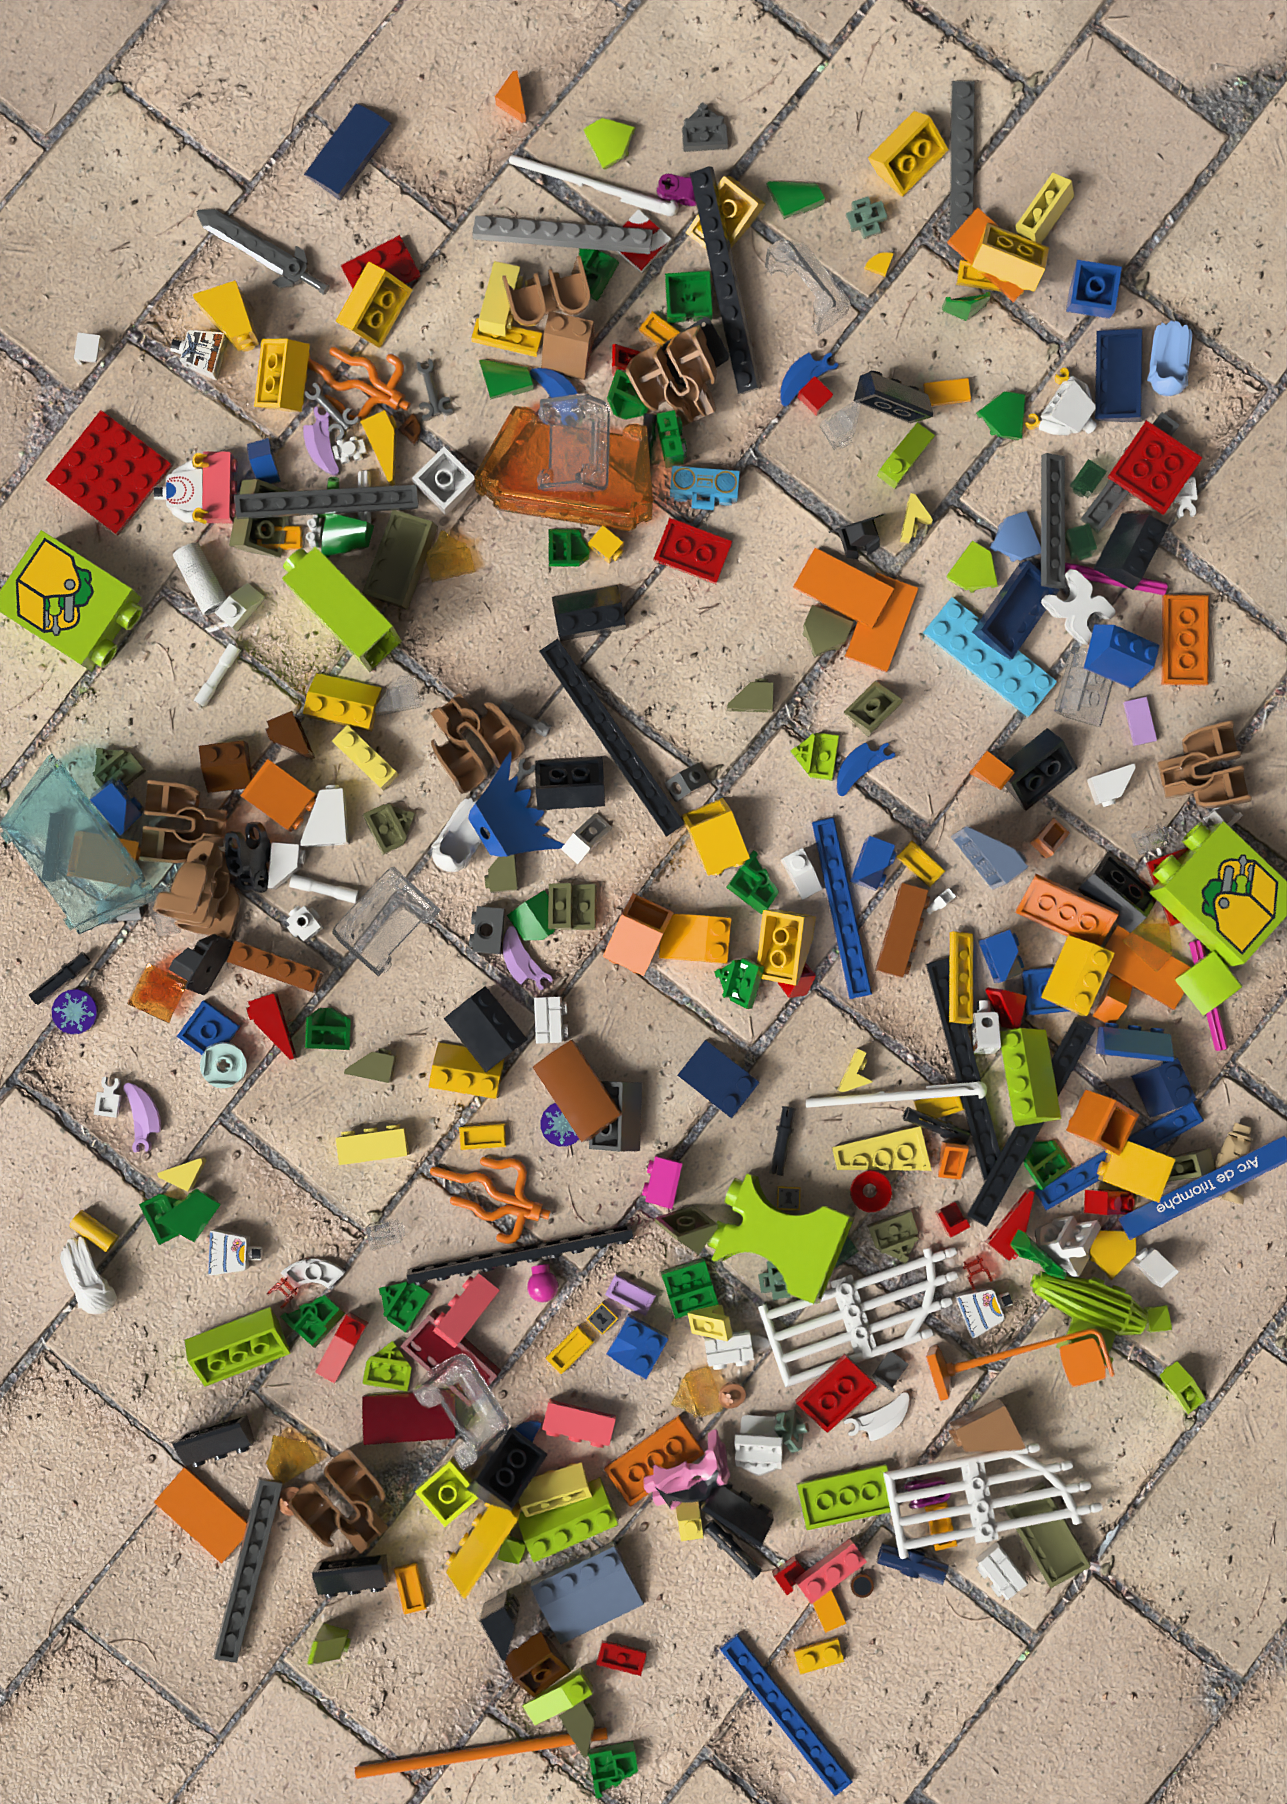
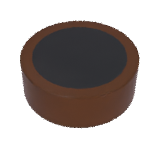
(861, 1585)

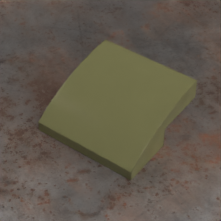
(572, 906)

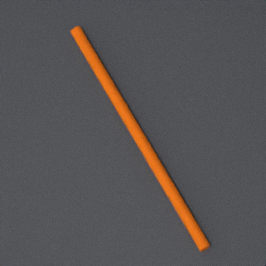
(471, 1754)

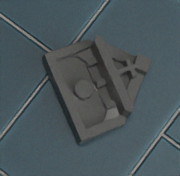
(704, 131)

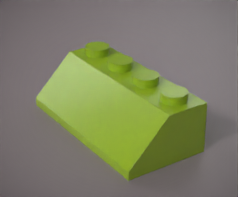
(1029, 1076)
(236, 1347)
(568, 1524)

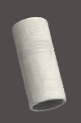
(203, 582)

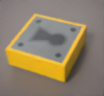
(788, 1198)
(602, 1318)

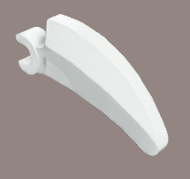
(882, 1420)

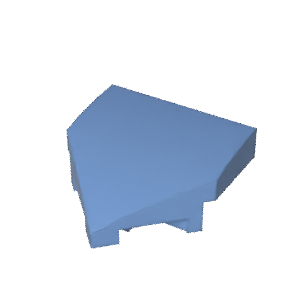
(1016, 538)

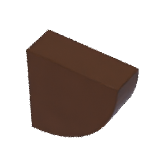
(411, 429)

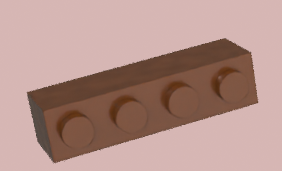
(901, 930)
(275, 966)

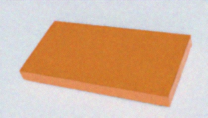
(966, 241)
(843, 588)
(1185, 639)
(877, 645)
(1066, 911)
(1136, 972)
(665, 1448)
(202, 1514)

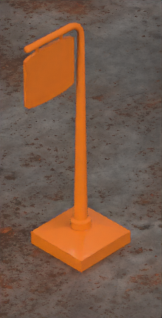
(1079, 1359)

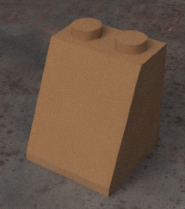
(567, 344)
(986, 1430)

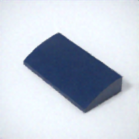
(348, 151)
(1118, 375)
(1014, 611)

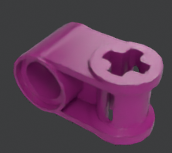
(679, 189)
(921, 1484)

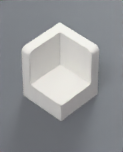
(88, 348)
(1222, 814)

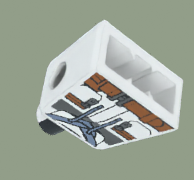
(201, 351)
(985, 1039)

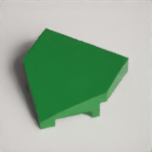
(1004, 415)
(741, 981)
(154, 1206)
(403, 1303)

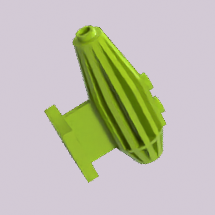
(1092, 1307)

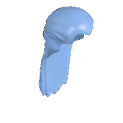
(1170, 358)

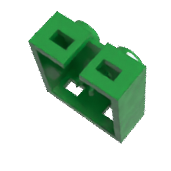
(687, 286)
(672, 446)

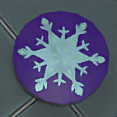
(74, 1011)
(556, 1127)

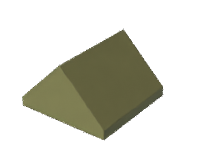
(872, 708)
(688, 1227)

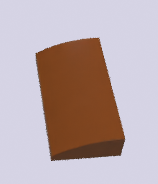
(577, 1091)

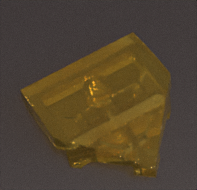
(449, 558)
(1151, 943)
(698, 1393)
(289, 1458)

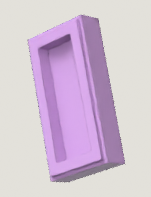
(1140, 721)
(630, 1294)

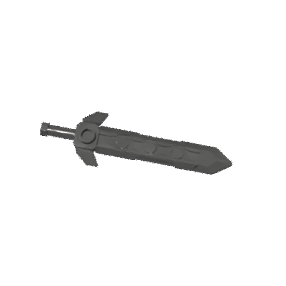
(291, 269)

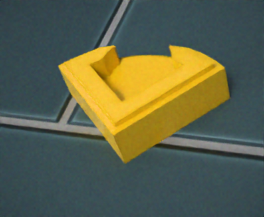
(879, 263)

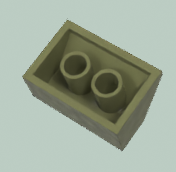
(247, 531)

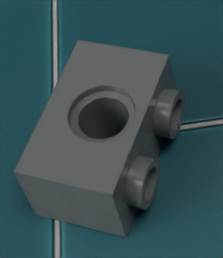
(492, 943)

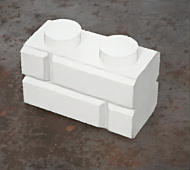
(549, 1020)
(723, 1352)
(1001, 1570)

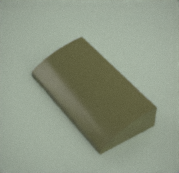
(400, 559)
(1050, 1543)

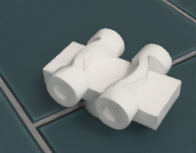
(344, 449)
(316, 532)

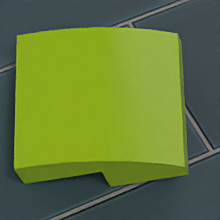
(1208, 982)

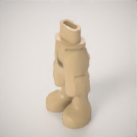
(1234, 1147)

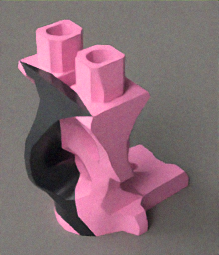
(677, 1485)

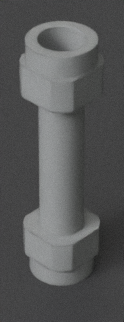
(542, 727)

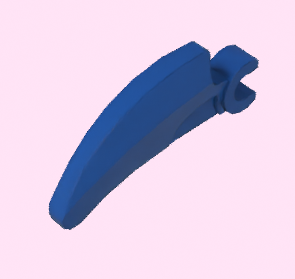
(801, 373)
(553, 382)
(857, 764)

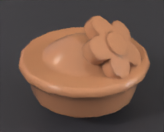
(731, 1395)
(284, 1498)

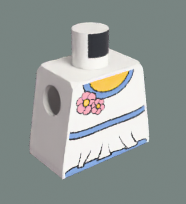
(231, 1252)
(982, 1309)

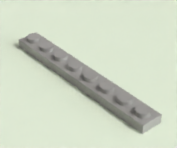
(562, 234)

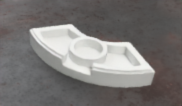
(314, 1271)

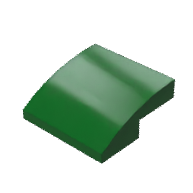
(689, 1287)

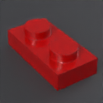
(621, 1658)

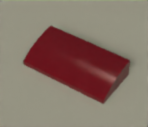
(432, 1350)
(403, 1419)

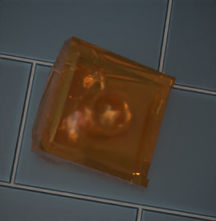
(157, 992)

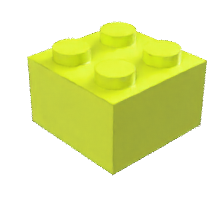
(446, 1491)

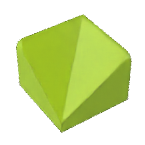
(1158, 1318)
(511, 1550)

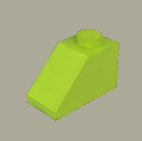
(1182, 1387)

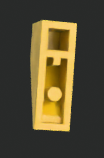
(382, 437)

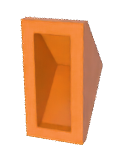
(510, 97)
(992, 771)
(1050, 838)
(1113, 1001)
(952, 1160)

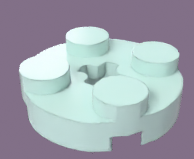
(214, 1055)

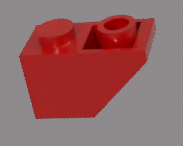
(1108, 1202)

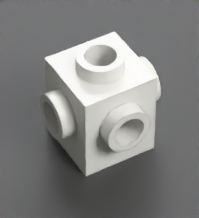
(312, 924)

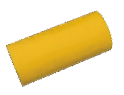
(94, 1231)

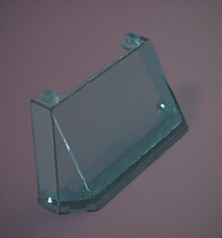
(73, 850)

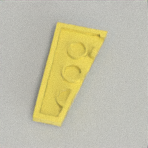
(891, 1151)

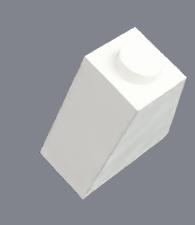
(327, 820)

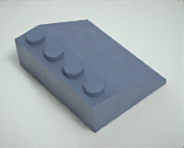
(991, 858)
(586, 1592)

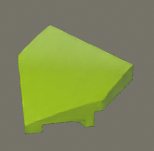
(609, 140)
(974, 569)
(818, 755)
(388, 1369)

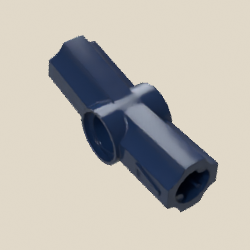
(914, 1566)

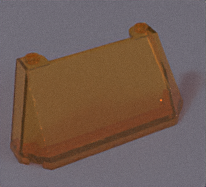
(522, 450)

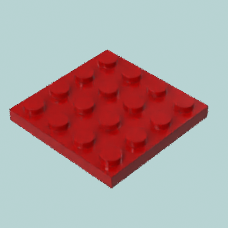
(109, 472)

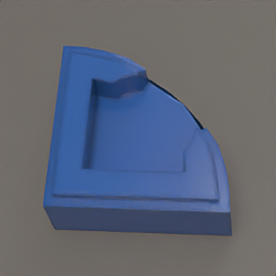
(529, 1429)

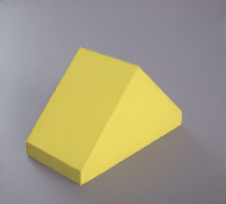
(184, 1175)

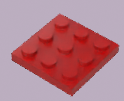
(1154, 467)

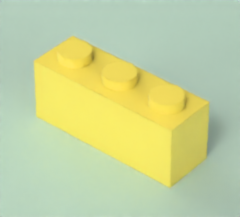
(1045, 208)
(495, 311)
(365, 757)
(372, 1145)
(555, 1489)

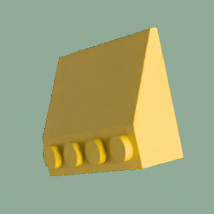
(480, 1546)

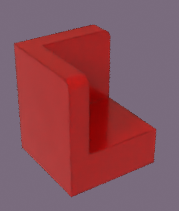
(814, 395)
(805, 982)
(952, 1219)
(787, 1573)

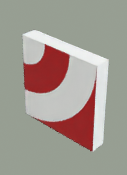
(659, 241)

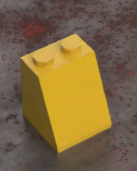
(229, 313)
(716, 837)
(1137, 1170)

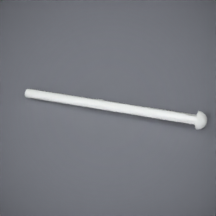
(627, 196)
(933, 1091)

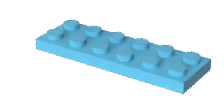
(1014, 679)

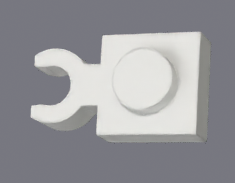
(1186, 496)
(108, 1102)

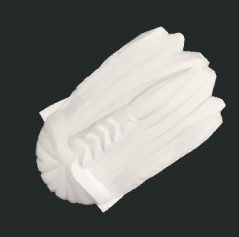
(457, 840)
(90, 1288)

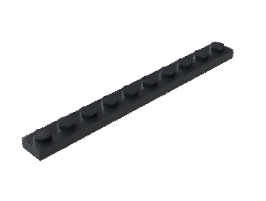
(725, 280)
(611, 737)
(965, 1069)
(1023, 1136)
(528, 1253)

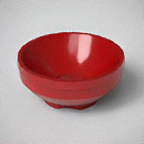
(879, 1200)

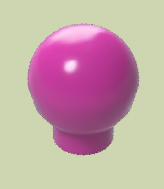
(542, 1284)

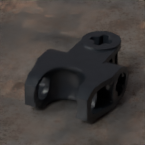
(250, 857)

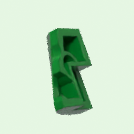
(344, 534)
(753, 884)
(314, 1319)

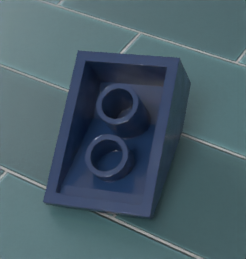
(718, 1079)

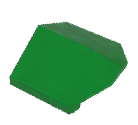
(966, 306)
(624, 398)
(567, 548)
(532, 918)
(327, 1030)
(1045, 1162)

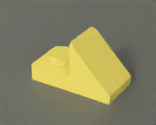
(914, 513)
(851, 1078)
(711, 1323)
(689, 1521)

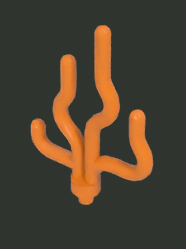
(383, 394)
(520, 1205)

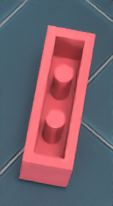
(219, 487)
(465, 1309)
(578, 1423)
(830, 1571)

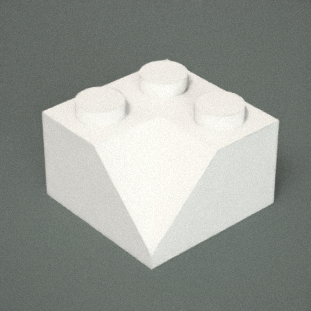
(444, 480)

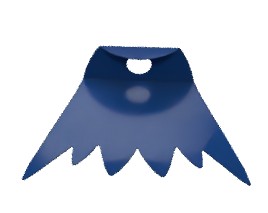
(508, 819)

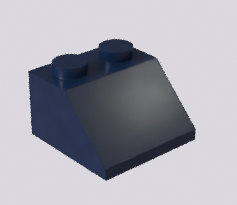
(1163, 1087)

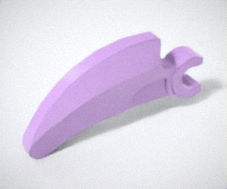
(318, 443)
(519, 962)
(145, 1115)

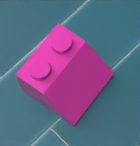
(662, 1182)

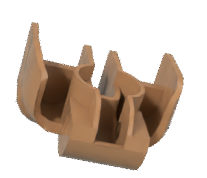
(561, 294)
(692, 361)
(1201, 748)
(457, 756)
(178, 802)
(202, 894)
(323, 1518)

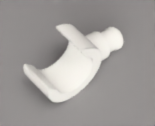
(941, 901)

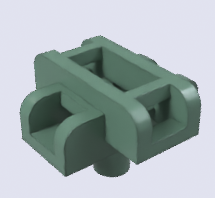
(868, 216)
(775, 1278)
(790, 1429)

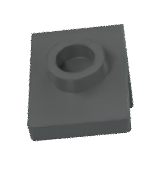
(689, 780)
(890, 1370)

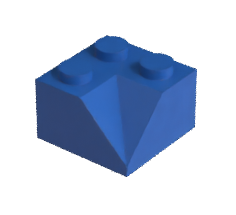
(1094, 289)
(117, 805)
(872, 862)
(1001, 955)
(637, 1346)

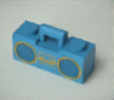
(705, 483)

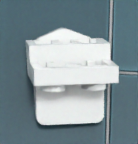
(1068, 1242)
(758, 1445)

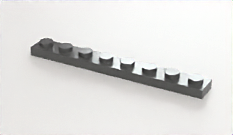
(961, 156)
(325, 501)
(247, 1570)

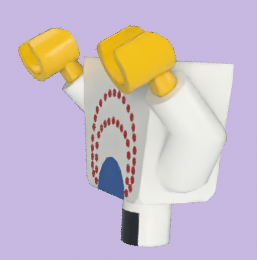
(1068, 409)
(185, 490)

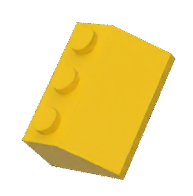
(908, 152)
(1010, 257)
(374, 305)
(282, 375)
(342, 702)
(1077, 975)
(459, 1072)

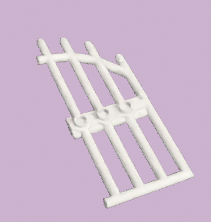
(855, 1319)
(978, 1497)

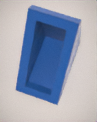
(263, 461)

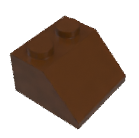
(289, 734)
(225, 766)
(536, 1664)

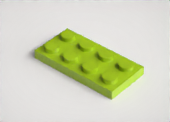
(844, 1497)

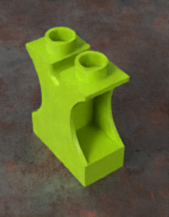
(799, 1246)

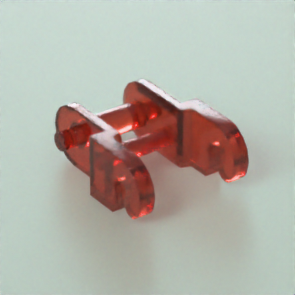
(970, 1274)
(289, 1297)

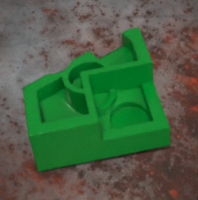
(795, 197)
(598, 270)
(505, 378)
(190, 1214)
(1028, 1249)
(612, 1765)

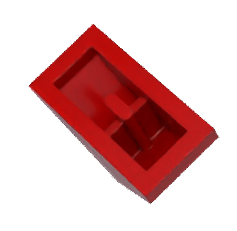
(621, 357)
(1008, 1005)

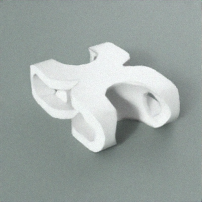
(1078, 606)

